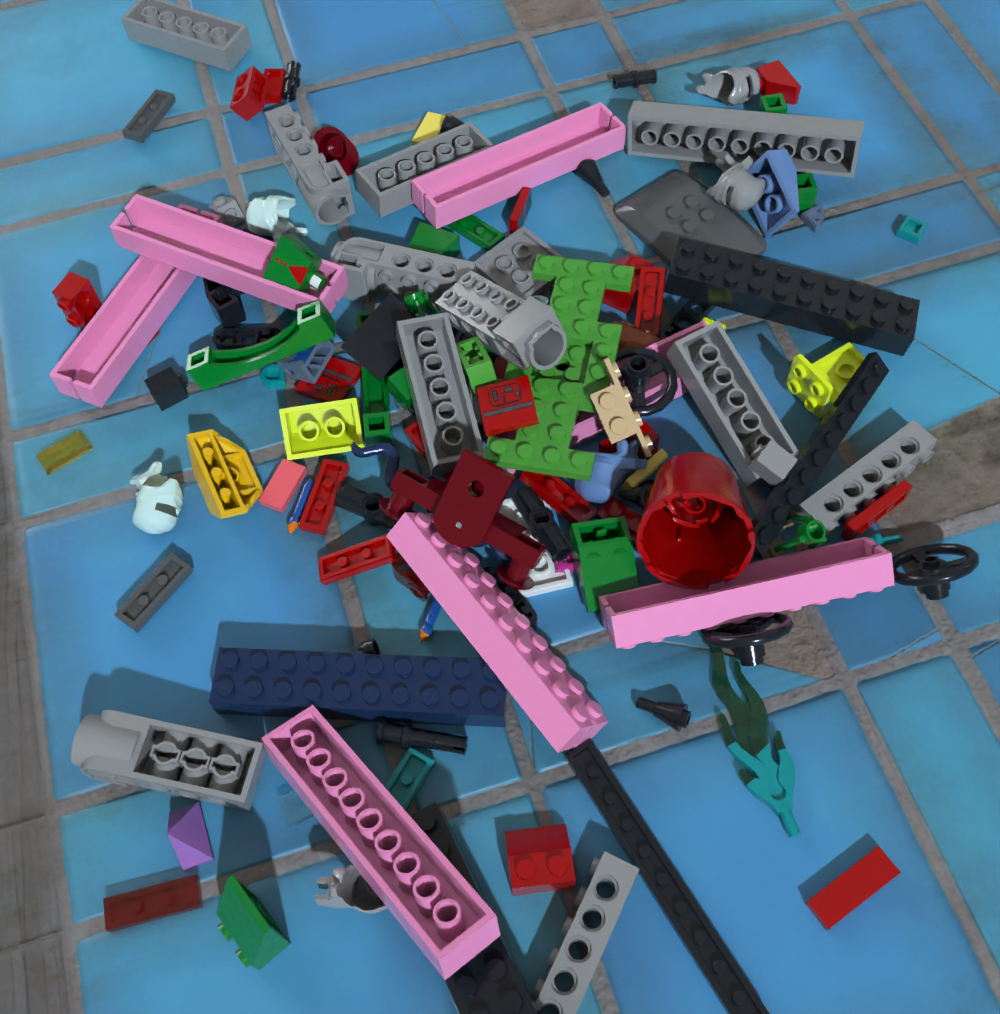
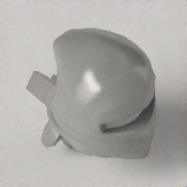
(731, 85)
(744, 187)
(348, 890)

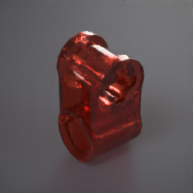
(409, 579)

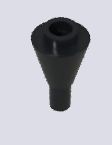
(590, 173)
(673, 714)

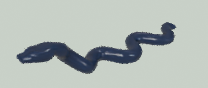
(392, 466)

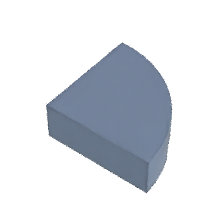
(813, 217)

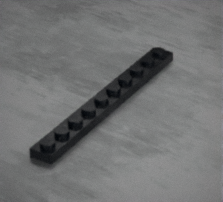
(817, 452)
(664, 883)

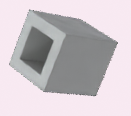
(771, 462)

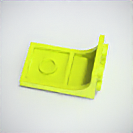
(824, 380)

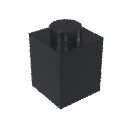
(167, 388)

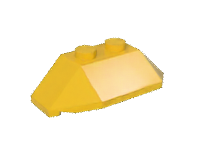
(223, 474)

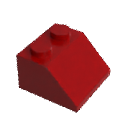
(626, 300)
(540, 859)

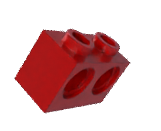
(249, 93)
(77, 299)

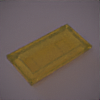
(64, 452)

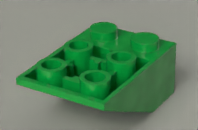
(602, 558)

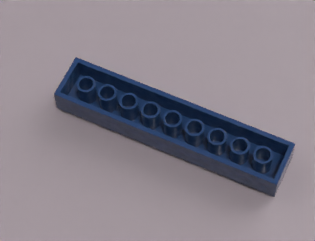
(358, 687)

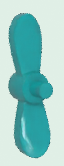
(877, 538)

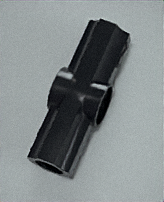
(361, 503)
(549, 534)

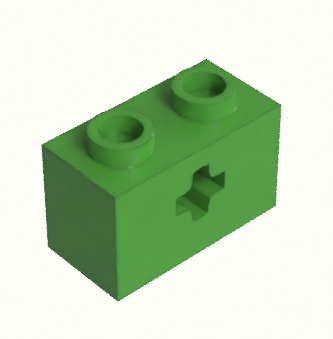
(476, 363)

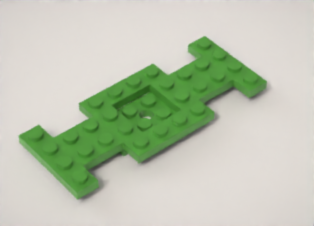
(558, 393)

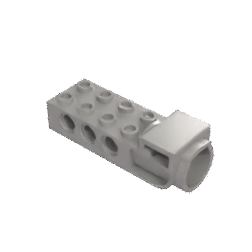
(316, 180)
(389, 268)
(511, 327)
(169, 758)

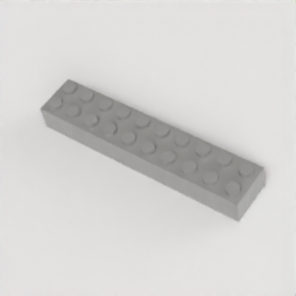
(708, 133)

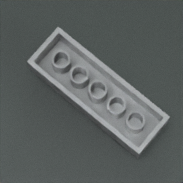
(187, 32)
(388, 180)
(438, 391)
(728, 396)

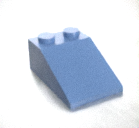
(780, 195)

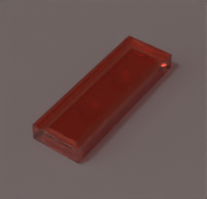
(152, 903)

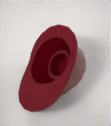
(338, 147)

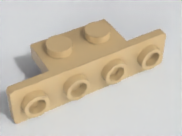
(615, 411)

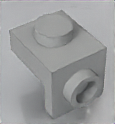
(228, 210)

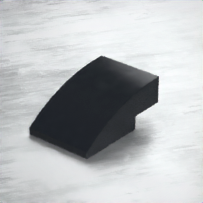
(375, 340)

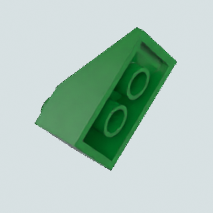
(249, 925)

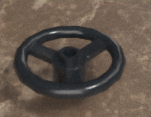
(637, 377)
(934, 573)
(749, 637)

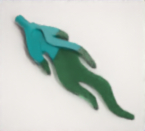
(772, 781)

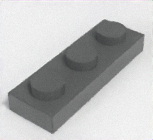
(149, 116)
(154, 592)

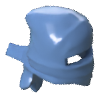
(609, 472)

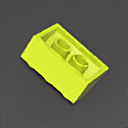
(322, 428)

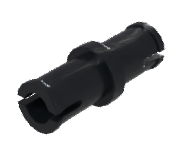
(634, 79)
(291, 81)

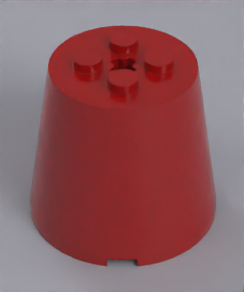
(695, 523)

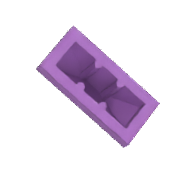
(189, 836)

